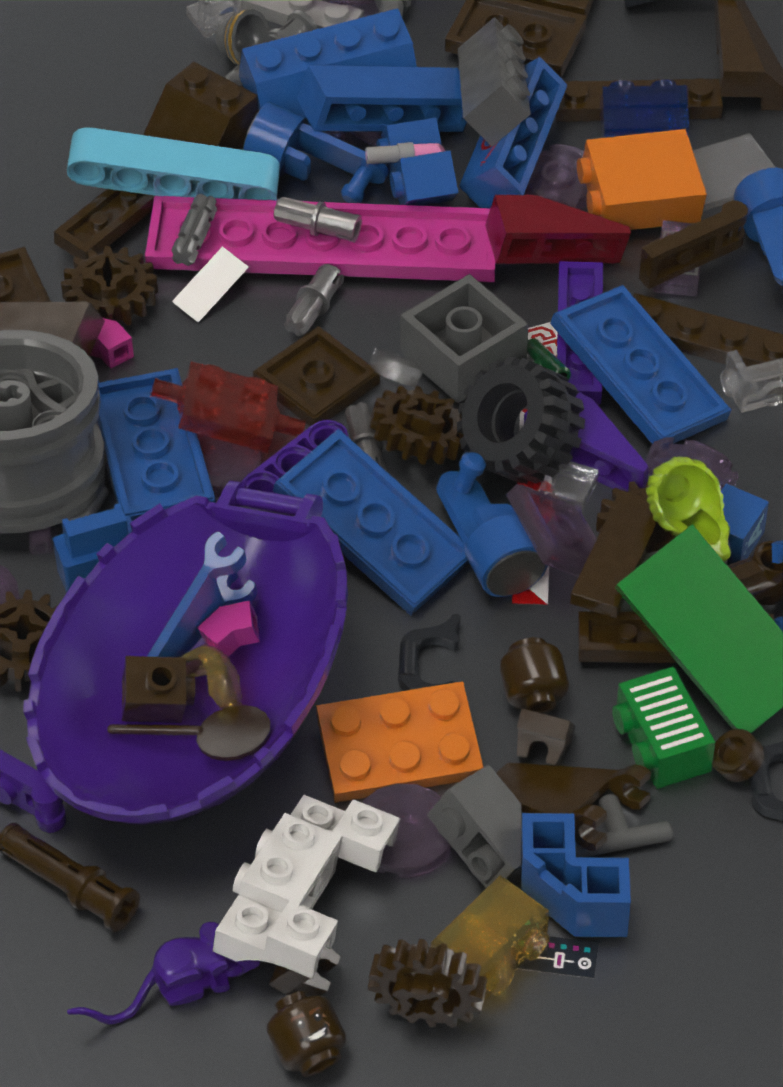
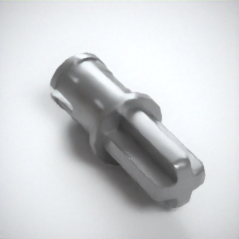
(318, 218)
(313, 299)
(358, 422)

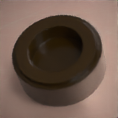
(737, 755)

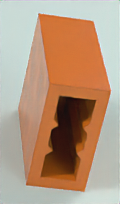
(643, 179)

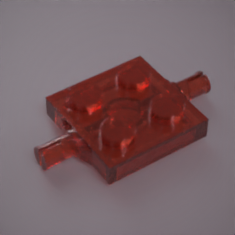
(228, 407)

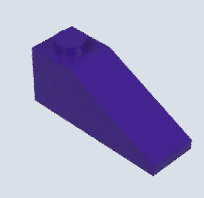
(607, 450)

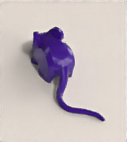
(181, 973)

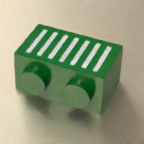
(664, 727)

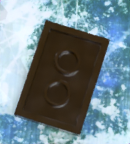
(545, 30)

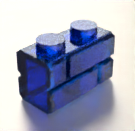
(643, 109)

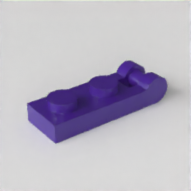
(30, 792)

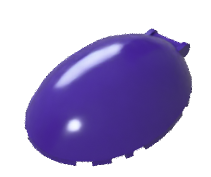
(122, 614)

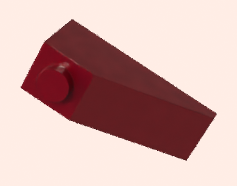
(546, 231)

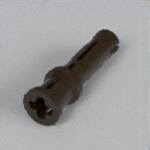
(84, 886)

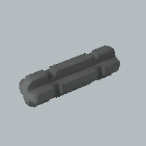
(194, 229)

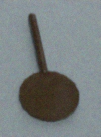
(222, 736)

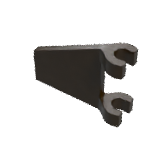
(574, 791)

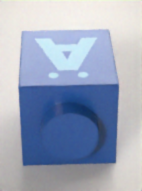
(746, 519)

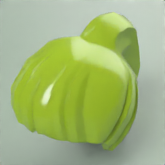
(689, 494)

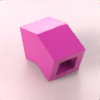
(113, 344)
(231, 627)

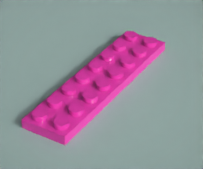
(390, 244)

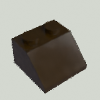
(203, 109)

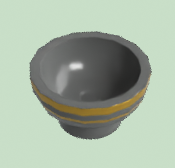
(241, 31)

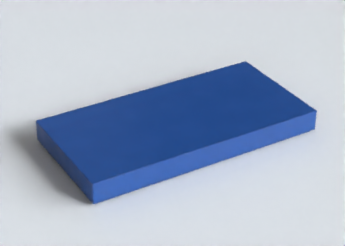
(640, 366)
(145, 448)
(378, 521)

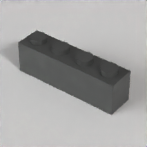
(494, 81)

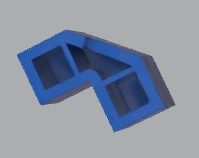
(423, 177)
(580, 892)

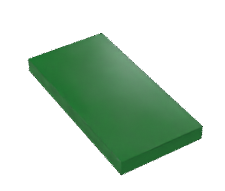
(711, 628)

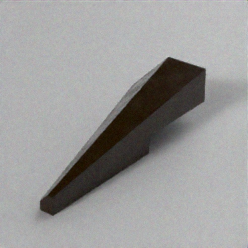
(745, 57)

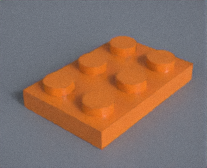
(400, 739)

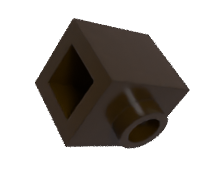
(156, 689)

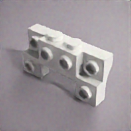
(290, 871)

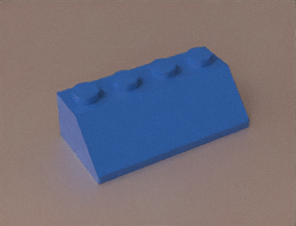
(279, 66)

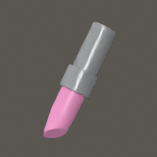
(393, 153)

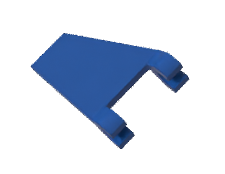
(204, 598)

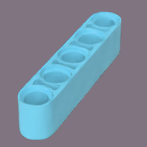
(169, 166)

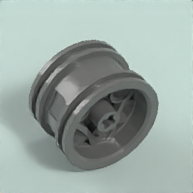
(47, 431)

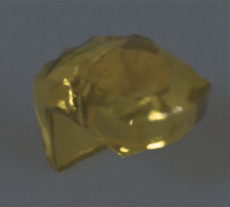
(220, 672)

